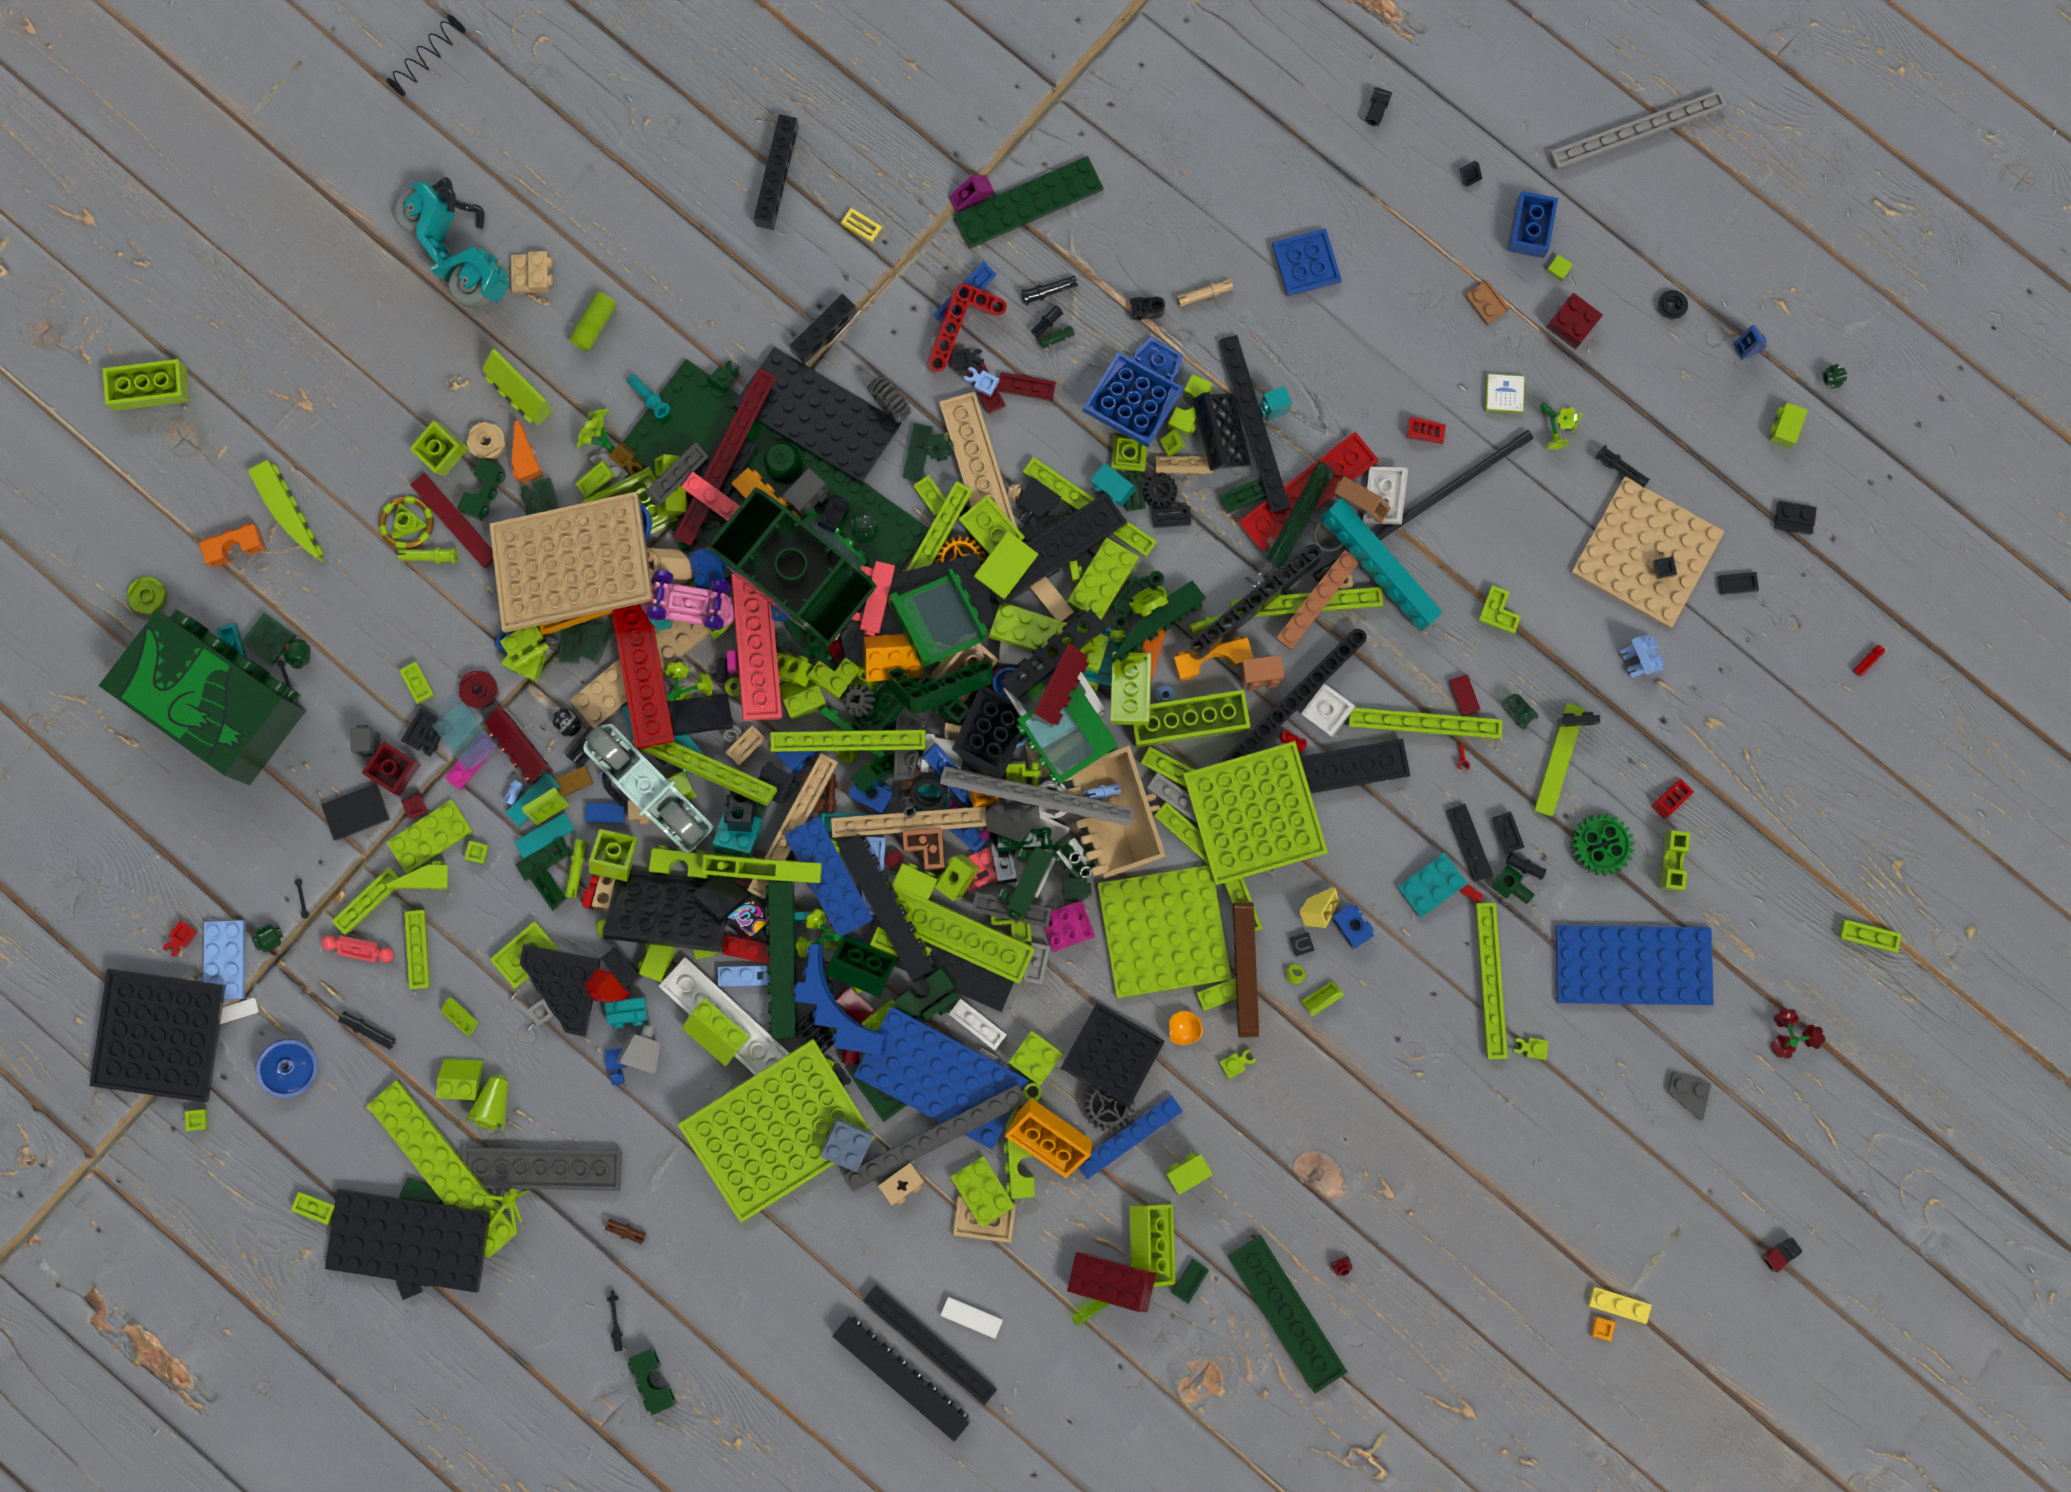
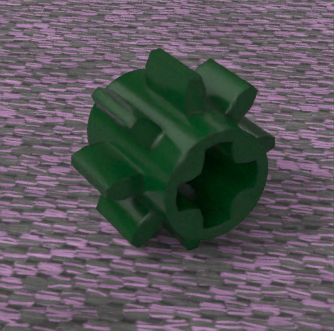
(1835, 376)

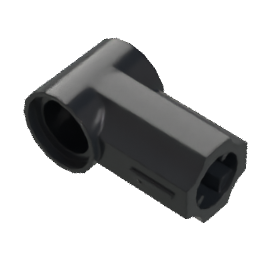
(1378, 103)

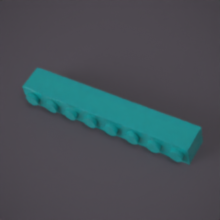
(1381, 564)

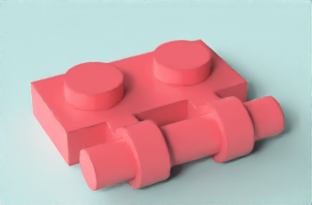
(985, 861)

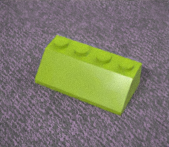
(516, 388)
(1153, 1241)

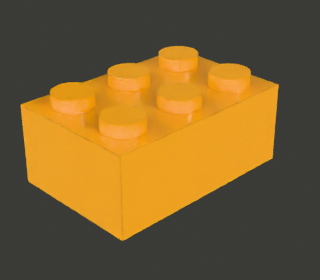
(887, 653)

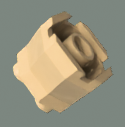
(672, 561)

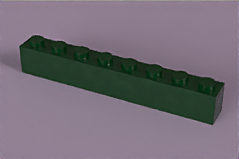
(782, 959)

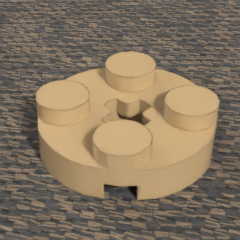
(497, 443)

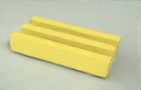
(874, 234)

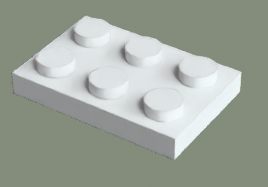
(1391, 486)

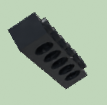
(776, 172)
(1019, 689)

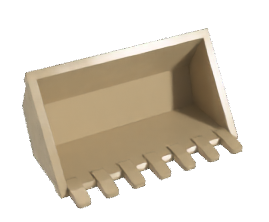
(1116, 845)

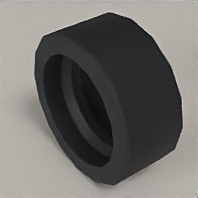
(928, 803)

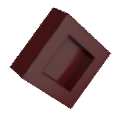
(414, 806)

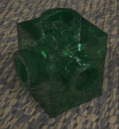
(945, 444)

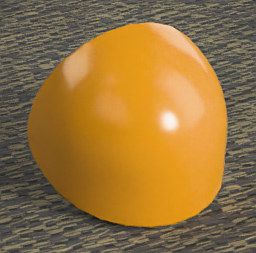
(1184, 1028)

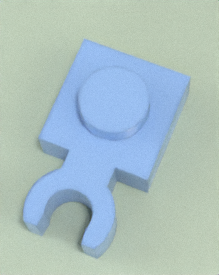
(984, 382)

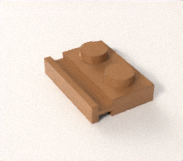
(1487, 302)

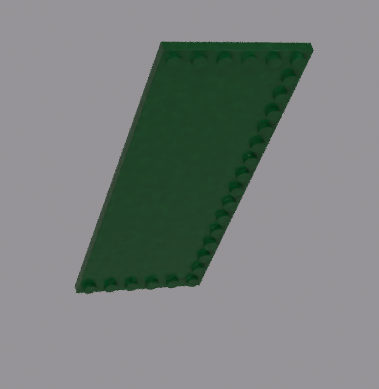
(699, 416)

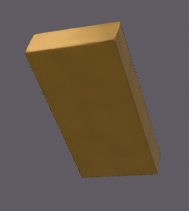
(574, 781)

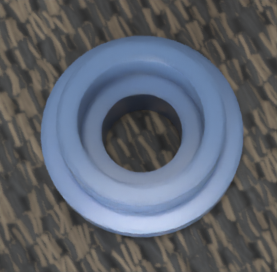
(1169, 690)

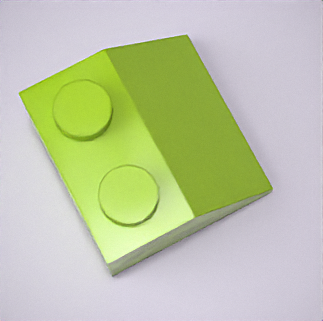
(802, 700)
(460, 1079)

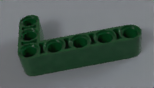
(940, 690)

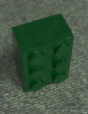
(862, 966)

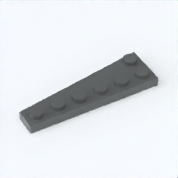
(907, 760)

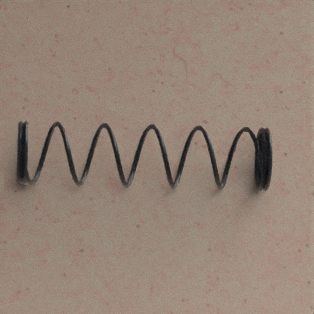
(453, 22)

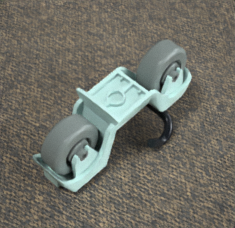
(645, 787)

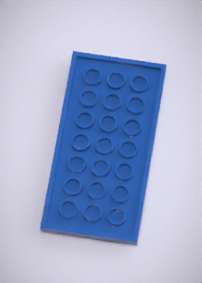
(1634, 965)
(936, 1073)

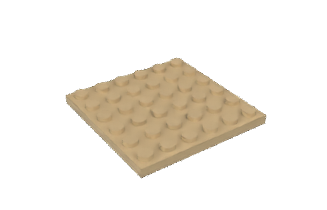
(1631, 536)

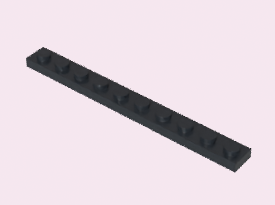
(1254, 424)

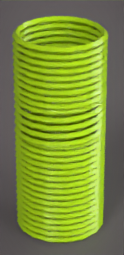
(595, 318)

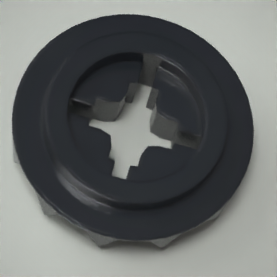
(1681, 304)

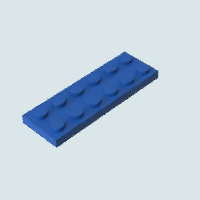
(837, 890)

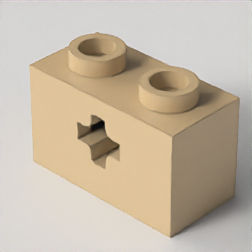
(890, 1186)

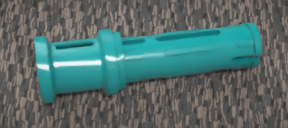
(652, 400)

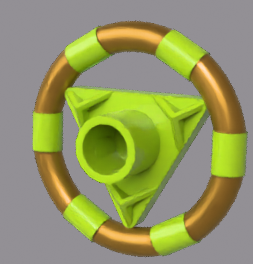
(406, 522)

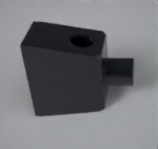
(1037, 501)

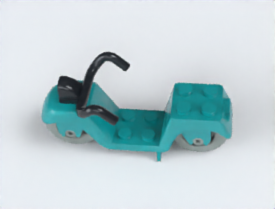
(471, 274)

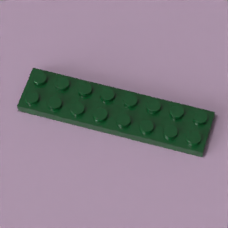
(1028, 202)
(1287, 1314)

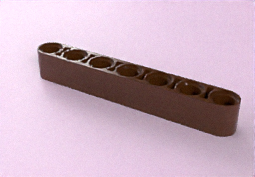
(1245, 969)

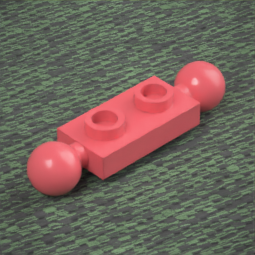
(357, 948)

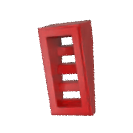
(1425, 437)
(1663, 807)

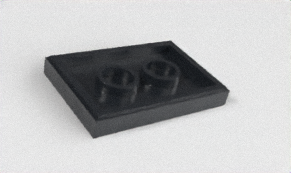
(701, 714)
(355, 812)

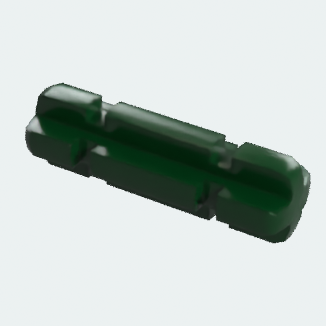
(1056, 337)

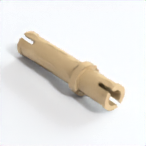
(1212, 290)

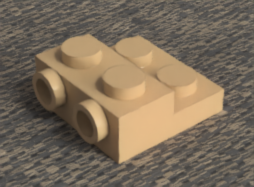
(531, 272)

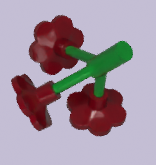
(1787, 1045)

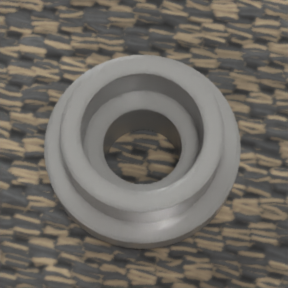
(732, 736)

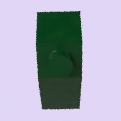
(874, 773)

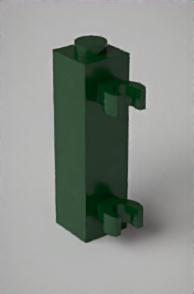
(1029, 883)

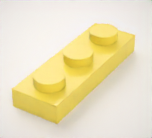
(1619, 1305)

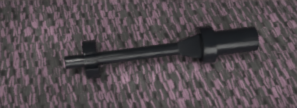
(616, 1334)

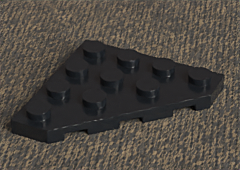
(561, 982)

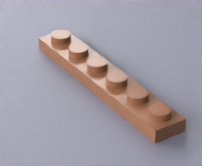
(1317, 600)

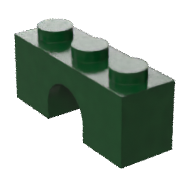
(478, 504)
(951, 712)
(940, 984)
(655, 1397)

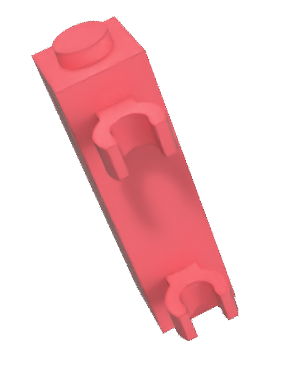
(877, 601)

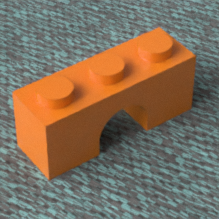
(216, 548)

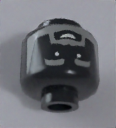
(567, 722)

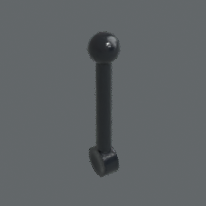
(281, 664)
(304, 914)

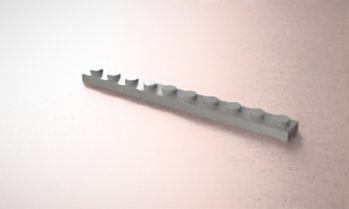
(1638, 129)
(1037, 796)

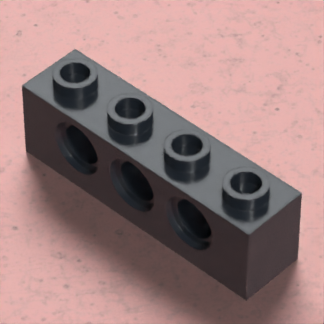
(823, 329)

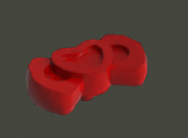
(1286, 737)

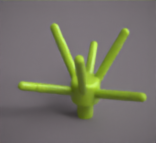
(508, 1201)

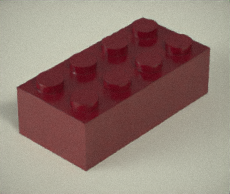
(1111, 1282)

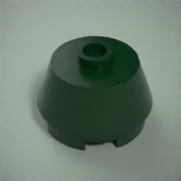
(782, 460)

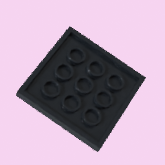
(1112, 1055)

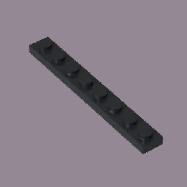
(930, 1344)

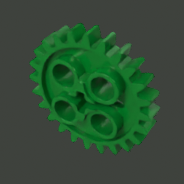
(1597, 828)

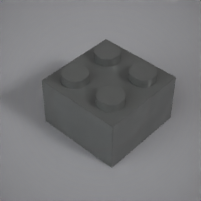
(806, 493)
(1011, 818)

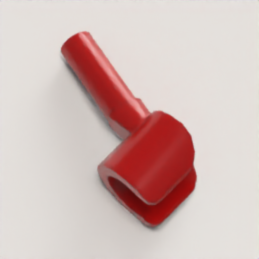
(1462, 758)

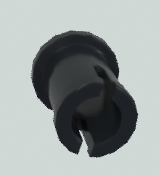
(721, 671)

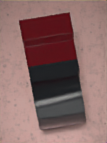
(1781, 1254)

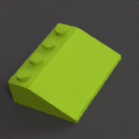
(637, 483)

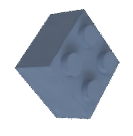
(846, 1144)

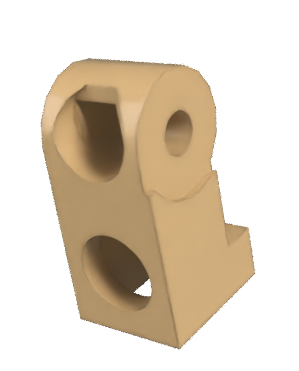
(603, 893)

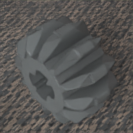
(852, 698)

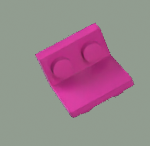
(1068, 926)

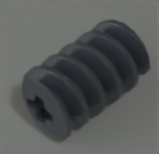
(815, 1032)

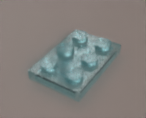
(465, 736)

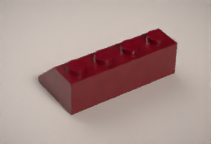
(1060, 685)
(517, 745)

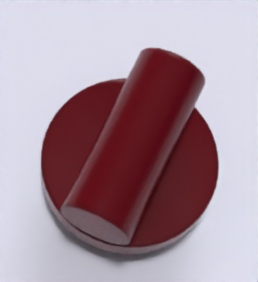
(1342, 1266)

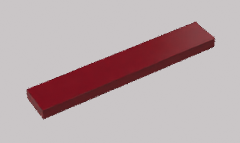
(453, 520)

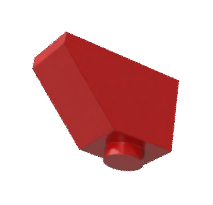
(605, 987)

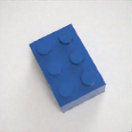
(1532, 224)

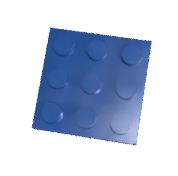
(1306, 262)

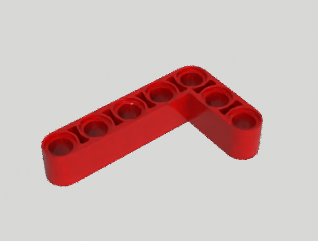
(956, 321)

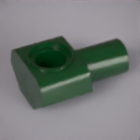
(1515, 888)

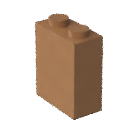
(1362, 499)

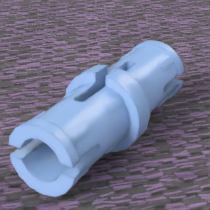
(1102, 792)

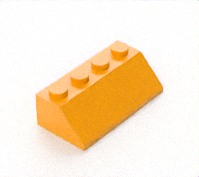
(1049, 1138)

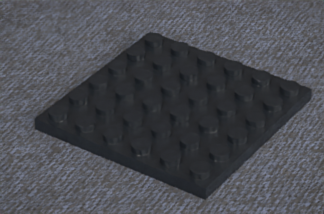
(157, 1035)

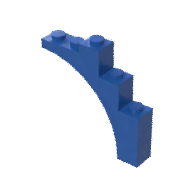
(815, 990)

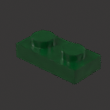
(548, 889)

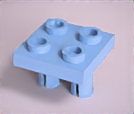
(1646, 650)

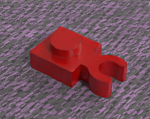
(588, 895)
(180, 936)

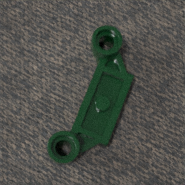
(1136, 585)

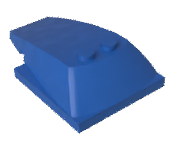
(1138, 391)

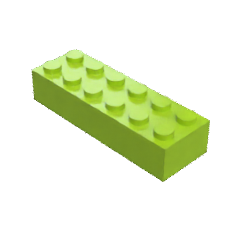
(1193, 719)

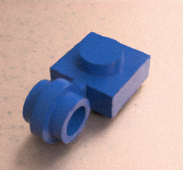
(611, 1056)

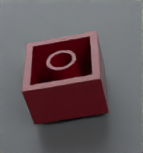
(1574, 321)
(391, 768)

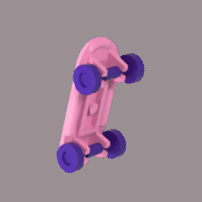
(690, 604)

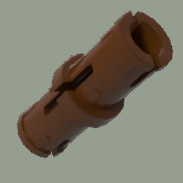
(625, 1231)

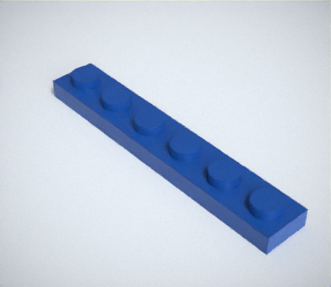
(1130, 1136)

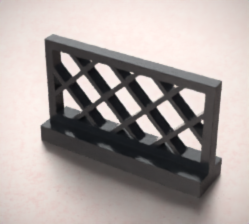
(1212, 433)

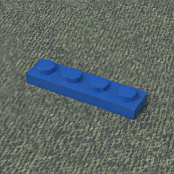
(978, 278)
(937, 760)

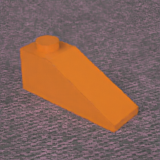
(523, 457)

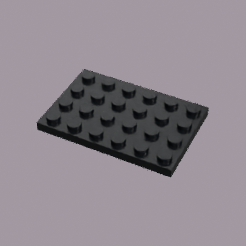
(662, 912)

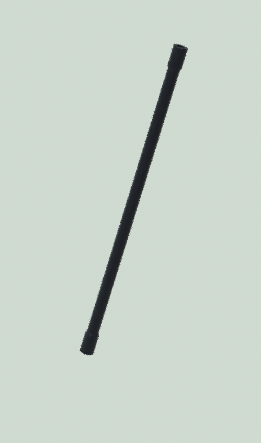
(1517, 443)

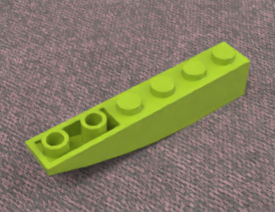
(283, 506)
(761, 868)

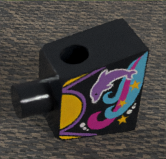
(749, 920)

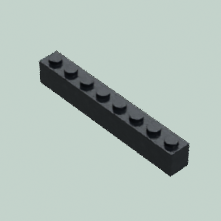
(887, 908)
(901, 1378)

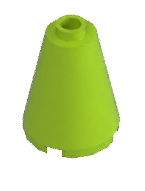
(491, 1105)

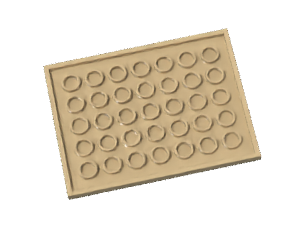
(570, 562)

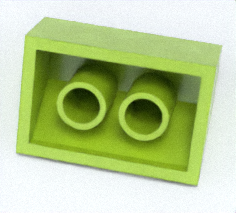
(715, 1031)

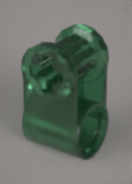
(1520, 712)

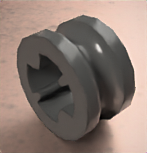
(552, 643)

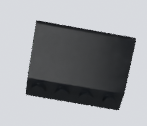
(988, 734)

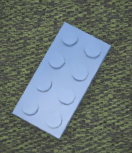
(225, 956)

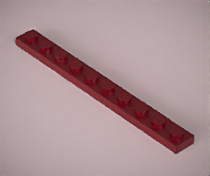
(727, 453)

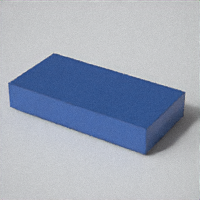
(605, 813)

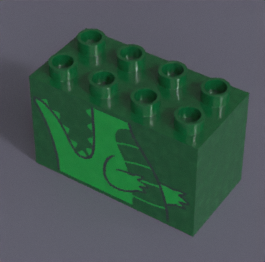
(204, 695)

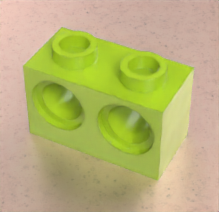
(793, 669)

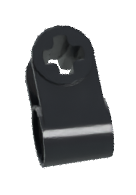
(1145, 308)

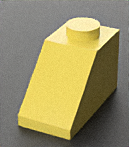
(1320, 908)

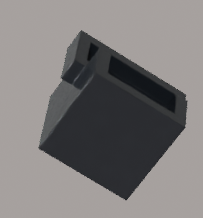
(781, 780)

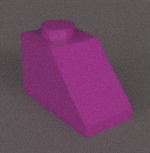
(971, 192)

